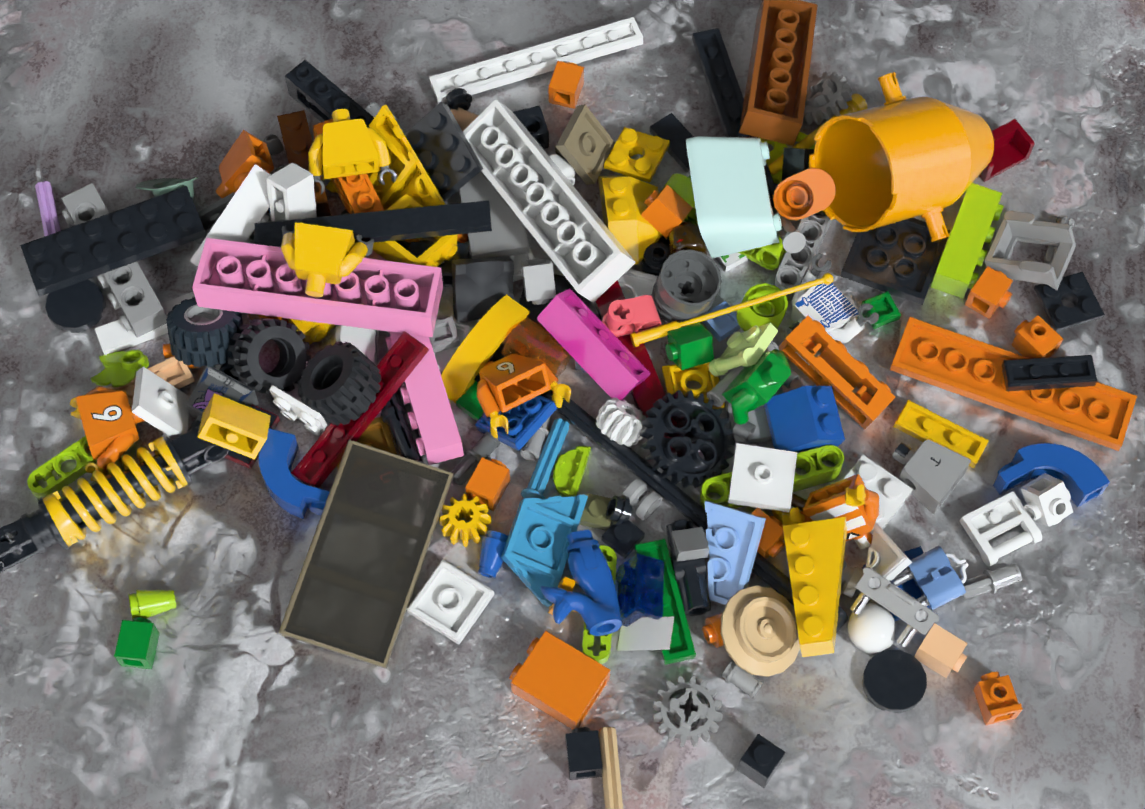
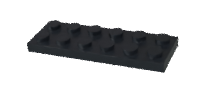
(112, 241)

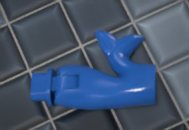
(592, 574)

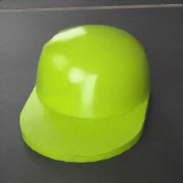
(762, 313)

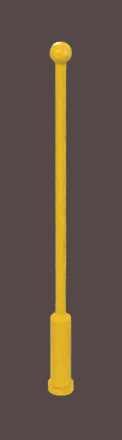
(661, 331)

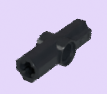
(689, 576)

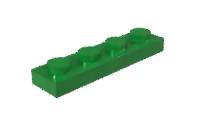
(681, 641)

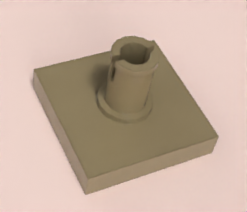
(585, 144)

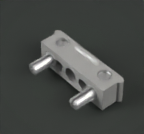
(895, 601)

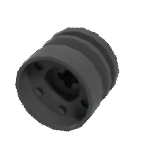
(689, 274)

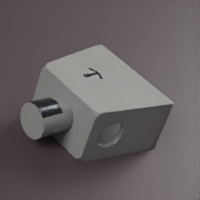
(931, 471)

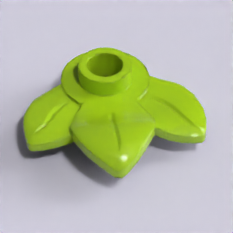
(120, 368)

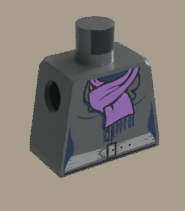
(217, 382)

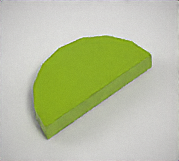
(570, 471)

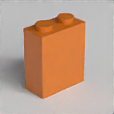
(559, 680)

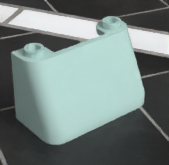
(732, 193)

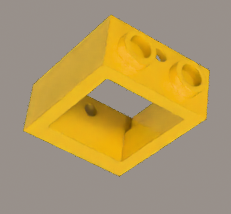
(392, 251)

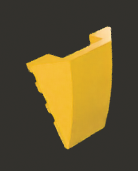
(410, 173)

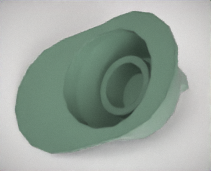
(165, 185)

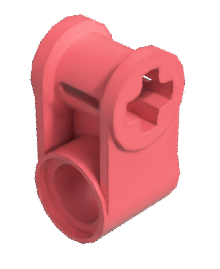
(631, 315)

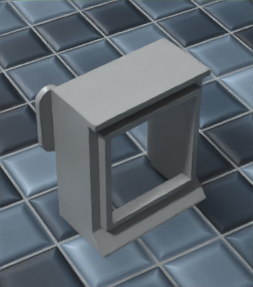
(1024, 228)

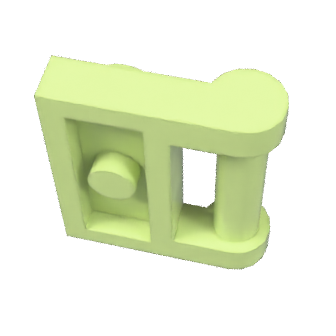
(743, 349)

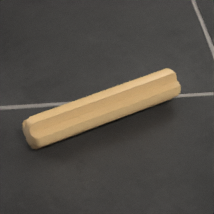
(611, 768)

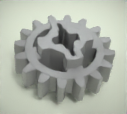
(822, 97)
(699, 712)

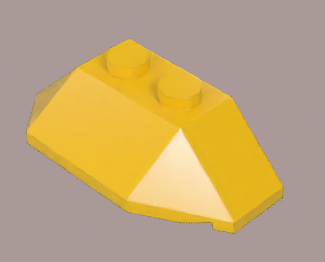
(622, 207)

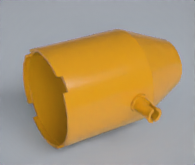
(901, 160)

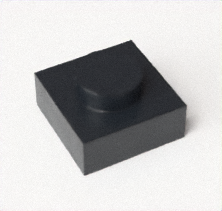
(623, 537)

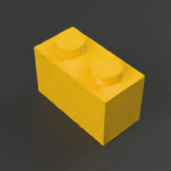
(234, 426)

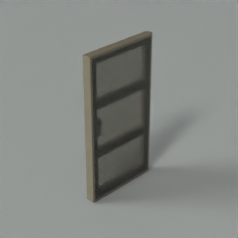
(366, 554)

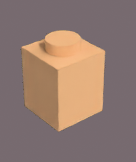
(941, 651)

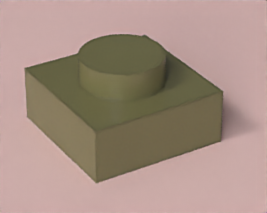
(595, 512)

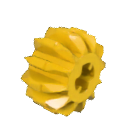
(471, 512)

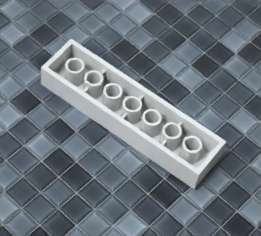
(547, 202)

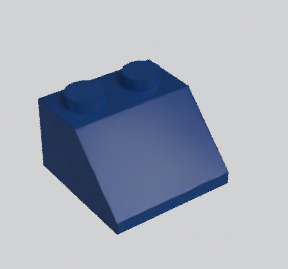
(804, 419)

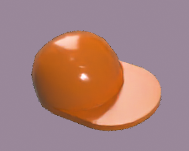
(804, 194)

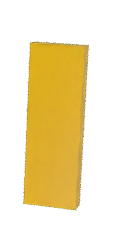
(927, 425)

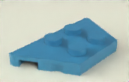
(540, 542)

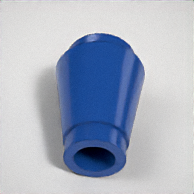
(491, 553)

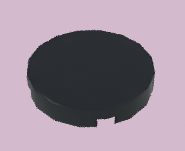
(76, 306)
(894, 681)

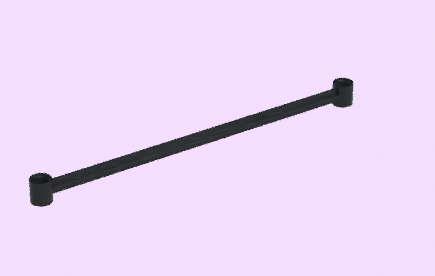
(664, 487)

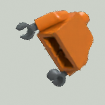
(243, 156)

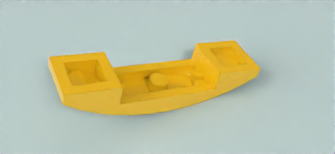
(481, 345)

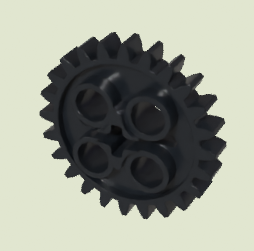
(687, 413)

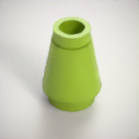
(151, 602)

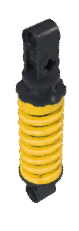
(66, 518)

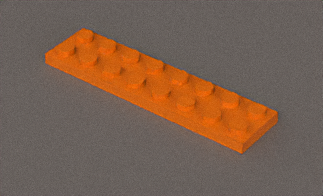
(976, 372)

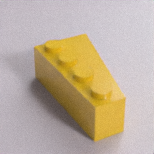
(815, 571)

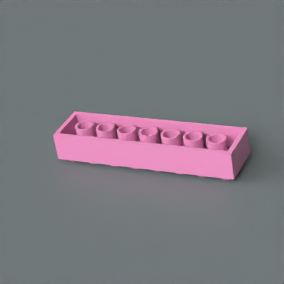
(371, 297)

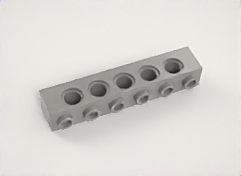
(148, 314)

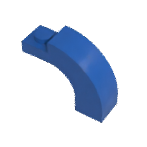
(276, 464)
(1075, 469)

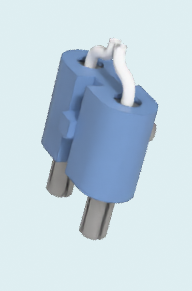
(935, 577)

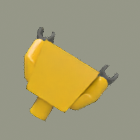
(348, 150)
(322, 254)

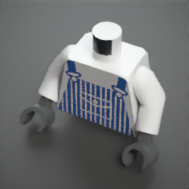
(828, 307)

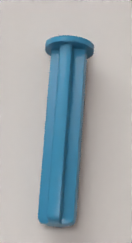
(547, 460)

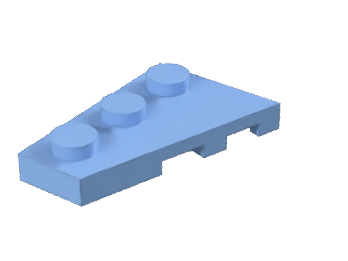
(733, 545)

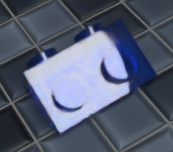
(640, 588)

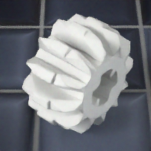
(621, 422)

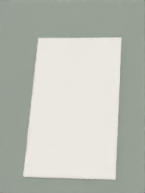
(646, 634)

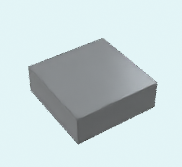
(444, 335)

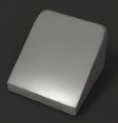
(690, 544)

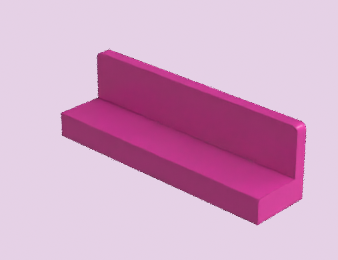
(592, 345)

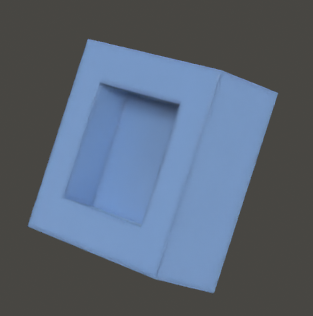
(722, 325)

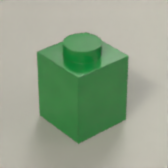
(690, 346)
(137, 643)

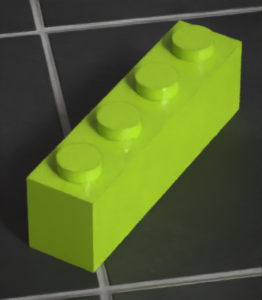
(966, 241)

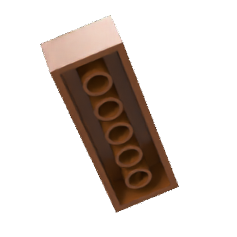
(779, 70)

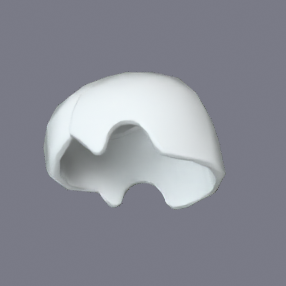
(872, 629)

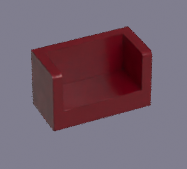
(1011, 147)

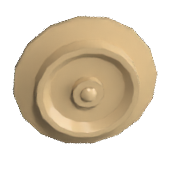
(760, 631)

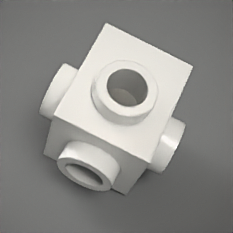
(1047, 500)

